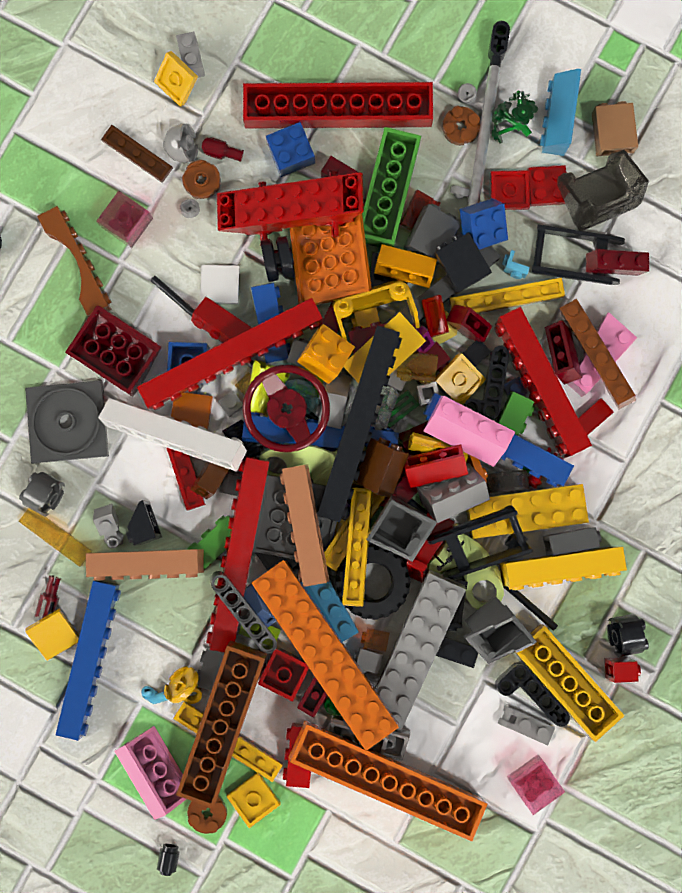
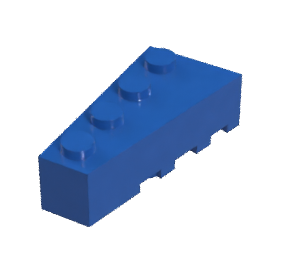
(267, 307)

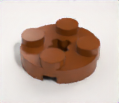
(470, 120)
(192, 174)
(212, 823)

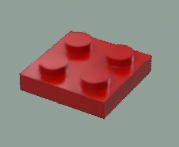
(544, 185)
(511, 189)

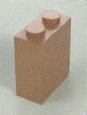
(614, 128)

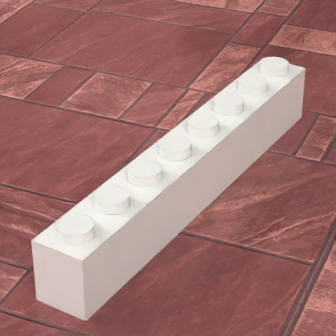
(173, 434)

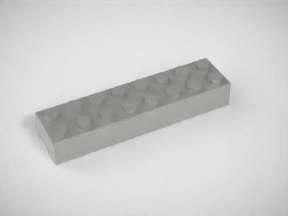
(418, 643)

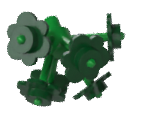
(522, 115)

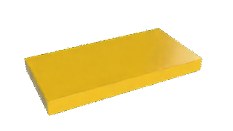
(410, 343)

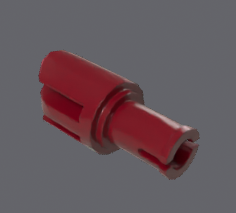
(219, 149)
(49, 595)

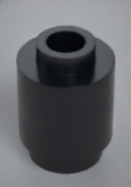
(168, 859)

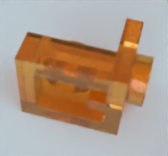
(375, 639)

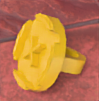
(181, 685)

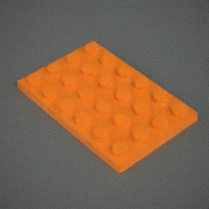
(330, 266)

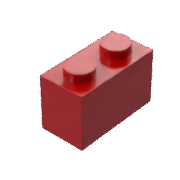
(622, 669)

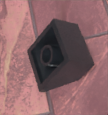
(143, 525)

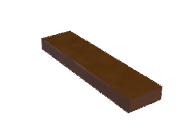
(137, 153)

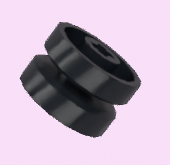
(277, 259)

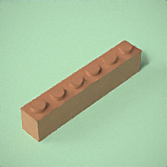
(305, 525)
(145, 563)

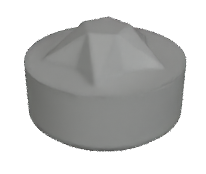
(467, 93)
(459, 192)
(190, 208)

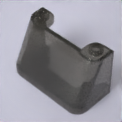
(603, 192)

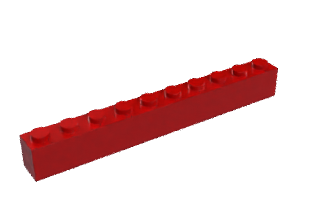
(230, 354)
(239, 547)

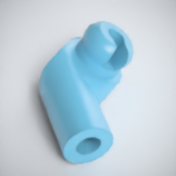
(152, 695)

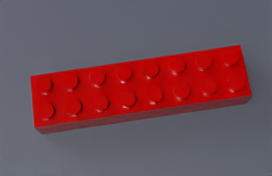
(542, 383)

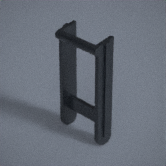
(601, 243)
(463, 566)

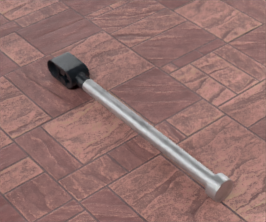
(488, 107)

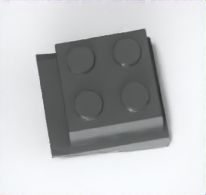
(401, 529)
(497, 631)

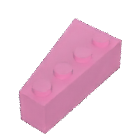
(616, 339)

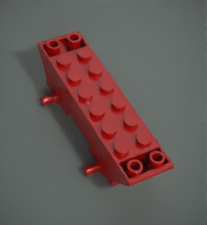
(292, 204)

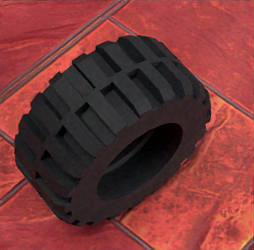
(397, 593)

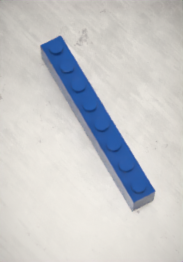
(328, 440)
(526, 455)
(87, 660)

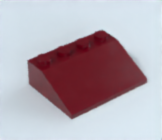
(114, 350)

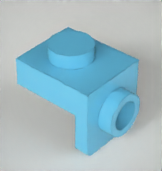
(516, 270)

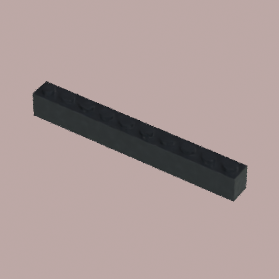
(358, 424)

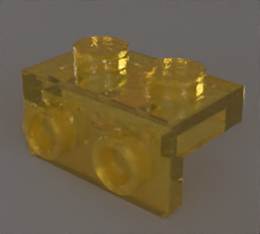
(419, 367)

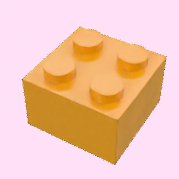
(326, 354)

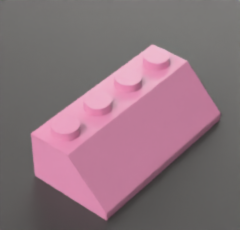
(475, 432)
(152, 771)

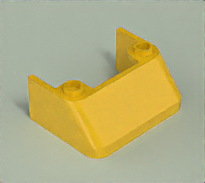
(379, 295)

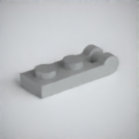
(527, 725)

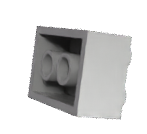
(453, 495)

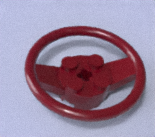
(280, 394)

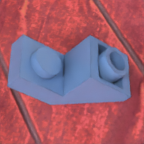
(258, 605)

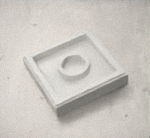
(220, 283)

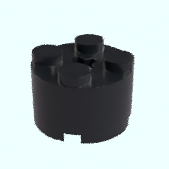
(627, 635)

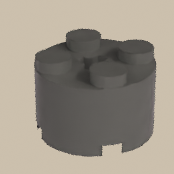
(42, 493)

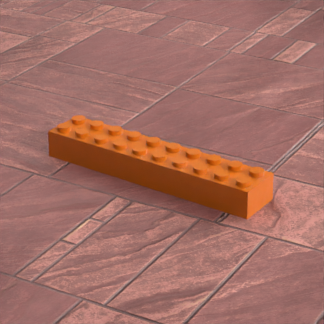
(325, 655)
(387, 780)

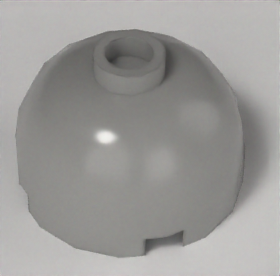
(180, 143)

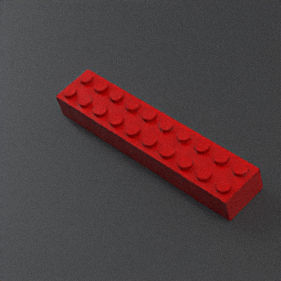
(338, 105)

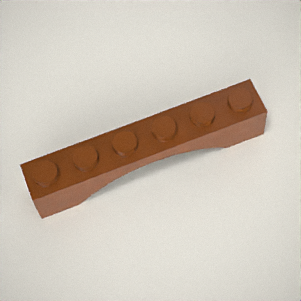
(57, 227)
(598, 354)

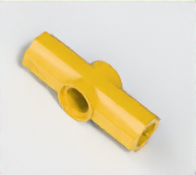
(424, 444)

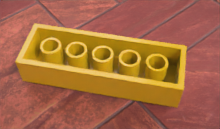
(535, 510)
(566, 566)
(570, 684)

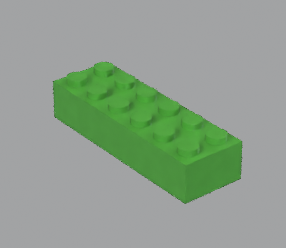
(389, 186)

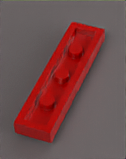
(185, 477)

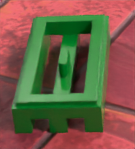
(411, 399)

